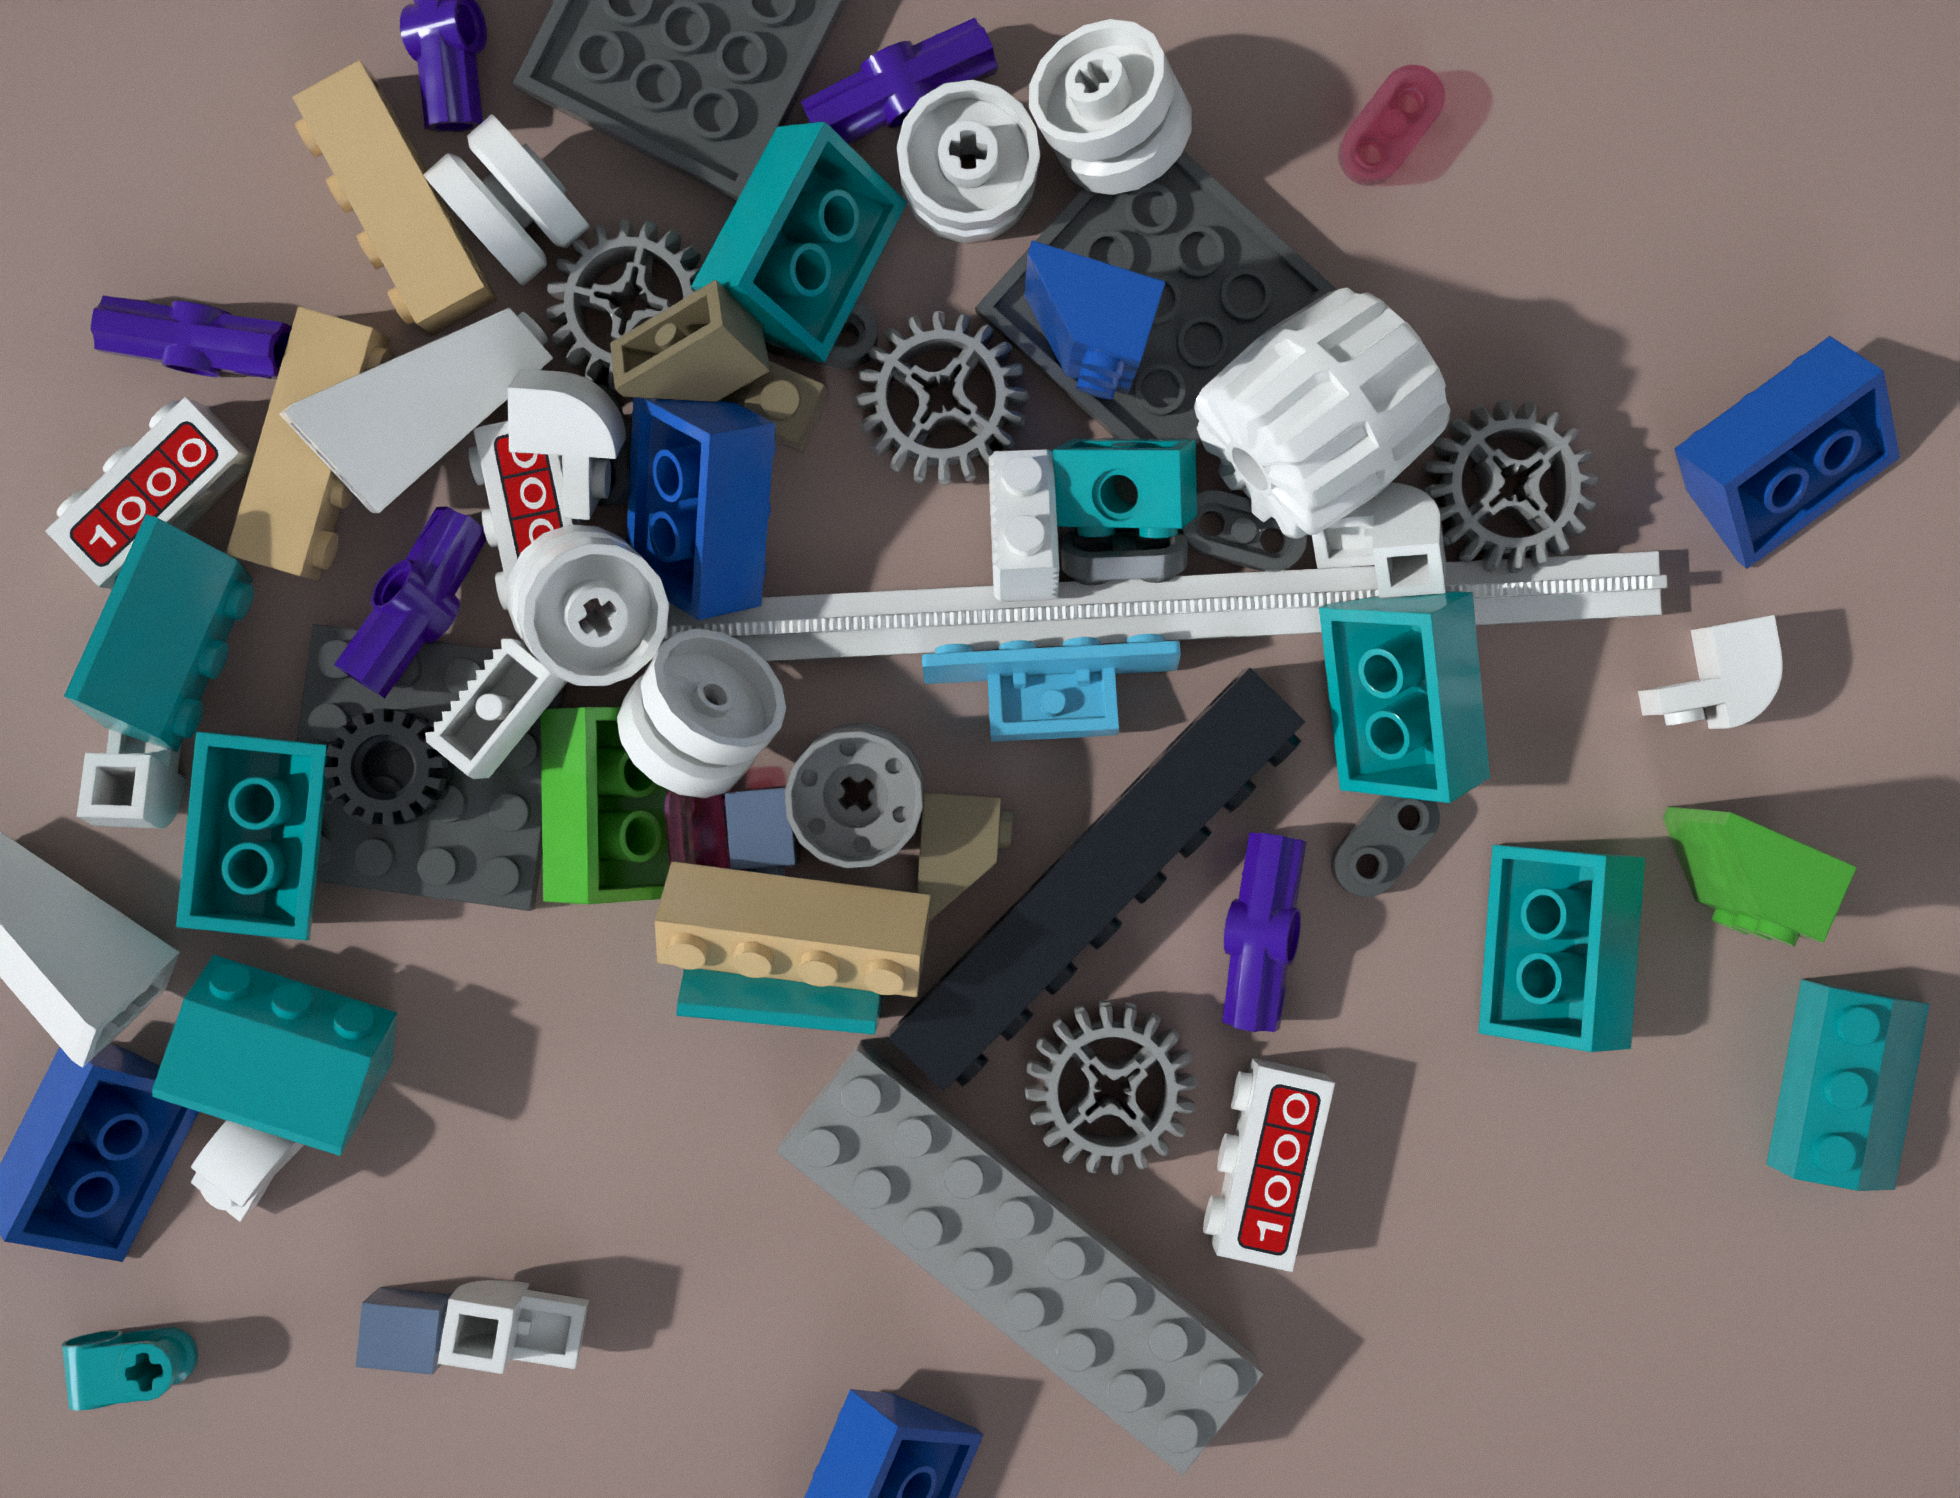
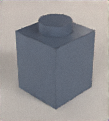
(760, 832)
(401, 1330)

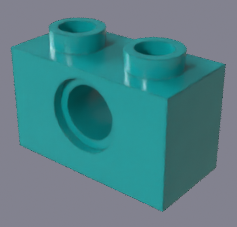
(1158, 467)

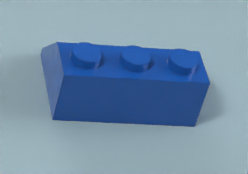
(1091, 316)
(1790, 449)
(701, 501)
(90, 1156)
(893, 1451)

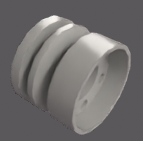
(855, 832)

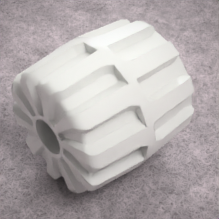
(1323, 411)

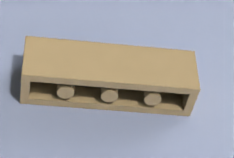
(399, 209)
(290, 492)
(792, 929)

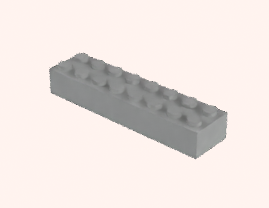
(1021, 1257)

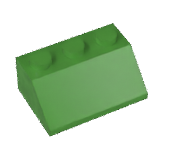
(598, 813)
(1757, 876)

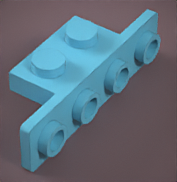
(1052, 688)

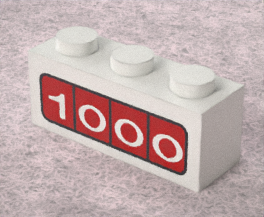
(168, 474)
(521, 494)
(1269, 1163)

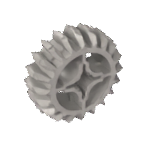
(579, 293)
(895, 367)
(1526, 503)
(1088, 1108)

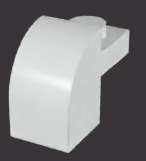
(571, 419)
(1396, 534)
(1737, 675)
(130, 785)
(239, 1167)
(506, 1321)

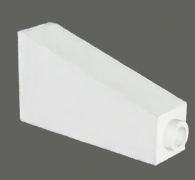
(412, 410)
(73, 955)

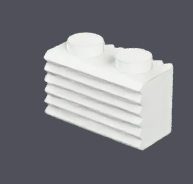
(1023, 525)
(495, 710)

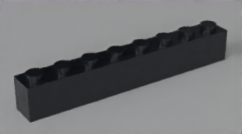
(1096, 879)

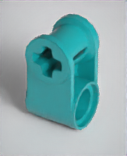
(125, 1366)

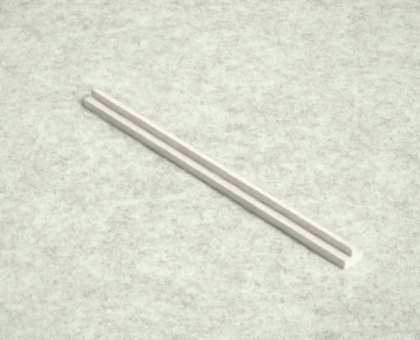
(1177, 609)

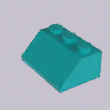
(804, 237)
(161, 636)
(1406, 695)
(252, 835)
(1562, 947)
(777, 1002)
(276, 1055)
(1847, 1087)

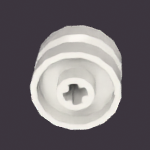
(1110, 106)
(976, 124)
(508, 199)
(609, 636)
(701, 713)

